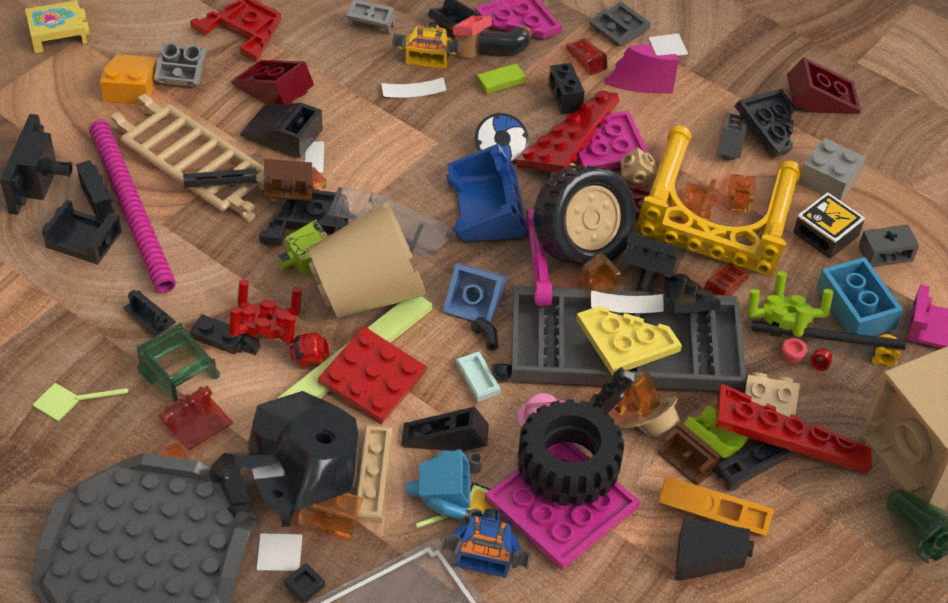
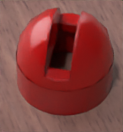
(824, 363)

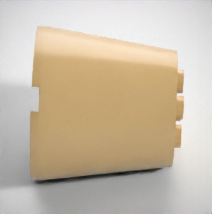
(365, 265)

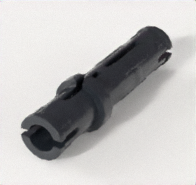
(215, 178)

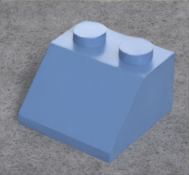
(474, 292)

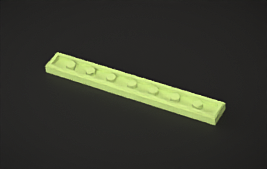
(388, 327)

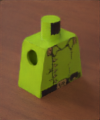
(297, 248)

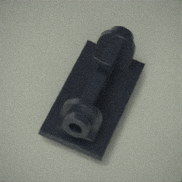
(148, 313)

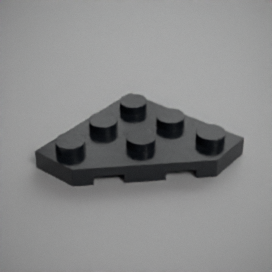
(770, 120)

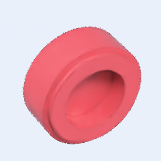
(794, 350)

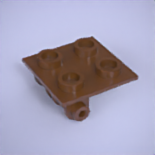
(288, 180)

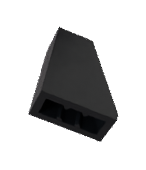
(710, 549)

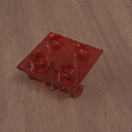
(195, 418)

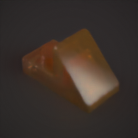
(639, 396)

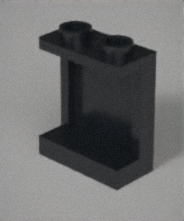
(81, 233)

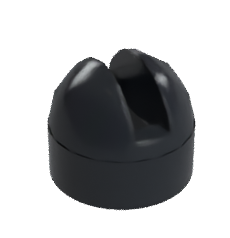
(501, 372)

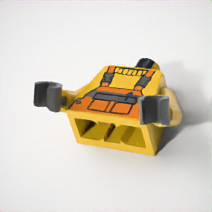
(427, 46)

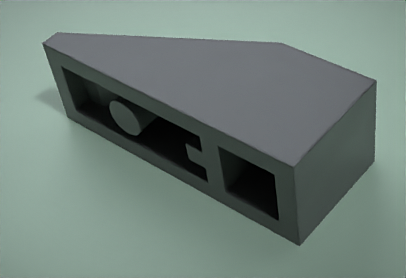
(732, 136)

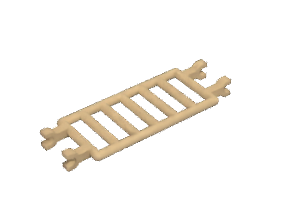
(158, 113)

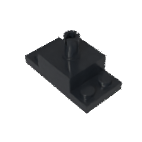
(31, 166)
(652, 258)

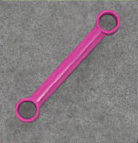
(543, 286)

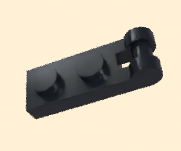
(749, 463)

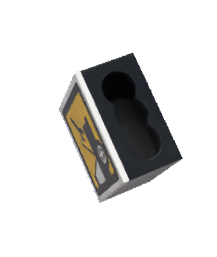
(828, 225)

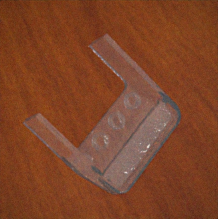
(420, 231)

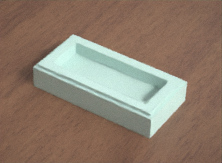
(478, 376)

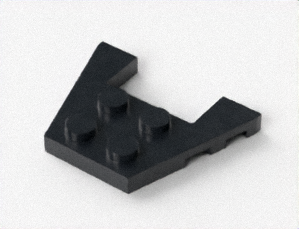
(301, 213)

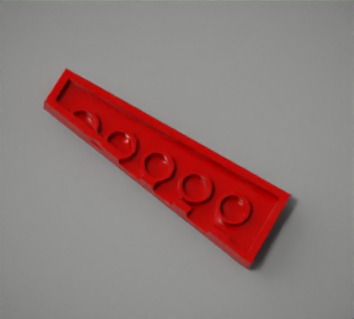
(744, 417)

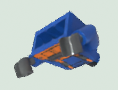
(486, 545)

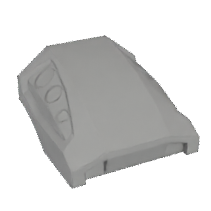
(180, 65)

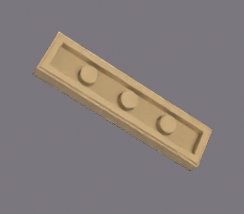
(374, 473)

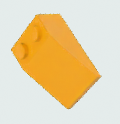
(128, 78)

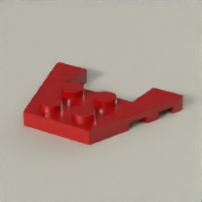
(246, 18)

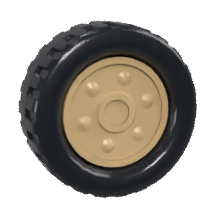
(584, 214)

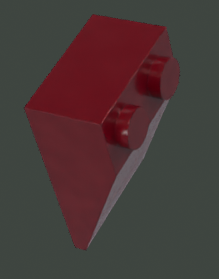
(275, 81)
(821, 89)

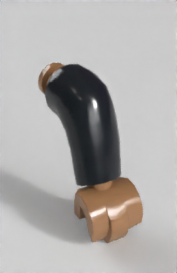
(495, 43)

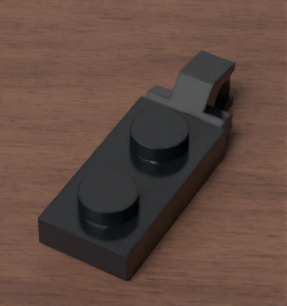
(216, 334)
(612, 390)

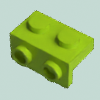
(722, 441)

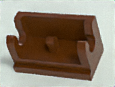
(689, 454)

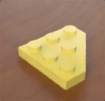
(626, 339)

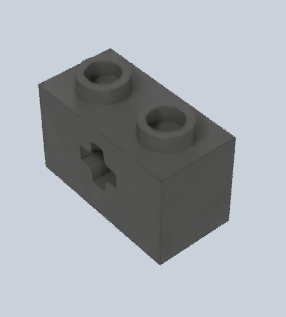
(888, 245)

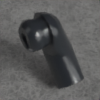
(483, 325)

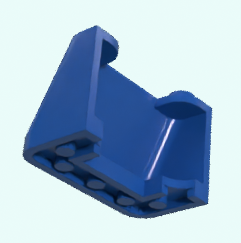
(487, 197)

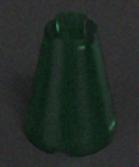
(921, 524)

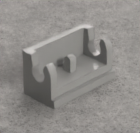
(372, 14)

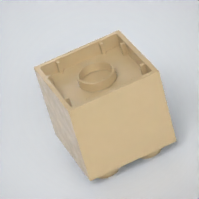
(911, 426)

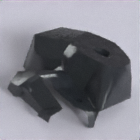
(298, 456)

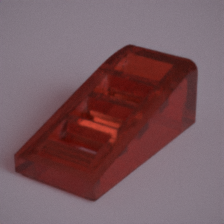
(590, 58)
(723, 283)

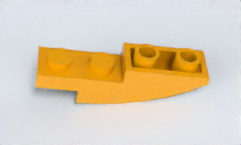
(715, 505)

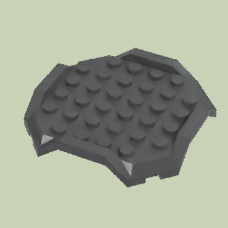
(142, 536)

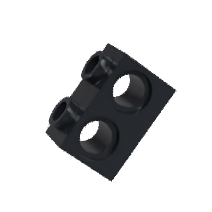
(566, 88)

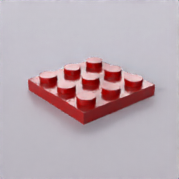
(372, 375)

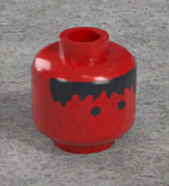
(309, 349)

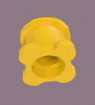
(886, 355)

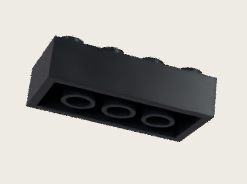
(94, 189)

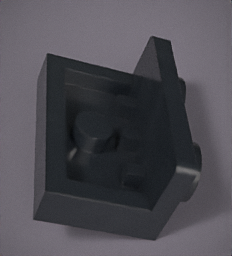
(451, 14)

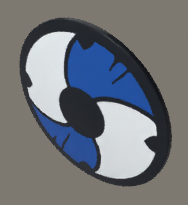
(502, 130)

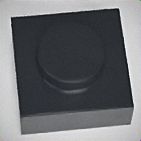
(304, 583)

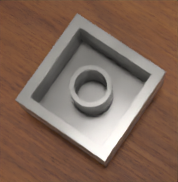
(832, 169)

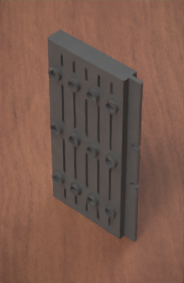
(555, 349)

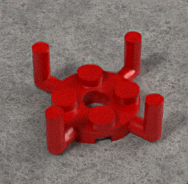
(264, 317)

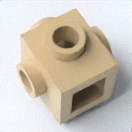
(638, 167)

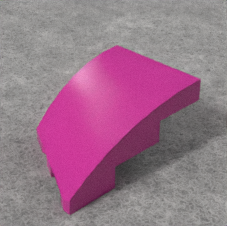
(643, 71)

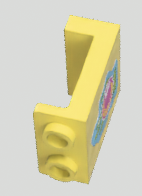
(56, 22)

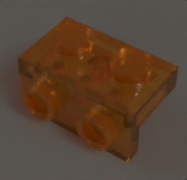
(698, 199)

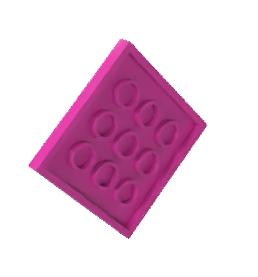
(557, 529)

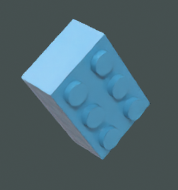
(860, 298)

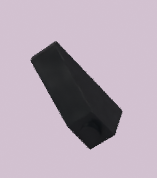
(448, 431)

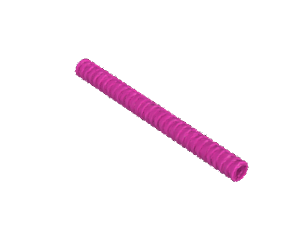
(132, 207)

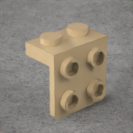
(778, 393)

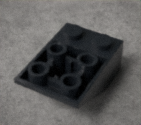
(285, 127)

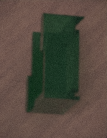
(165, 342)

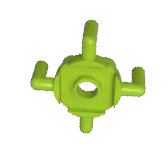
(790, 312)

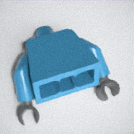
(446, 484)

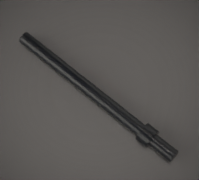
(832, 336)

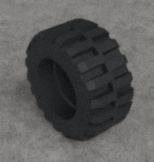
(567, 480)

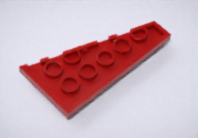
(569, 137)

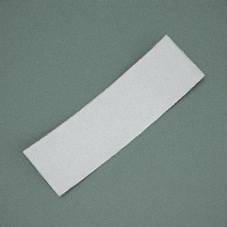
(414, 89)
(627, 304)

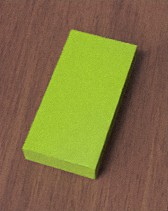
(501, 78)

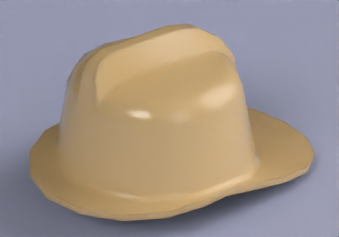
(658, 422)

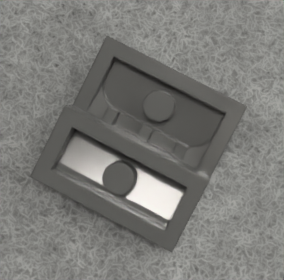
(620, 23)

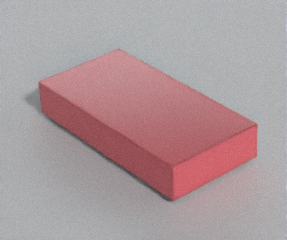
(472, 25)

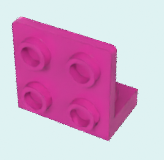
(928, 322)

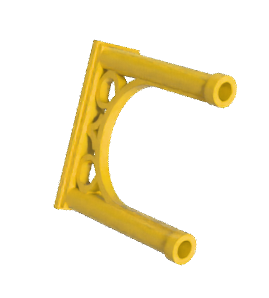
(710, 237)

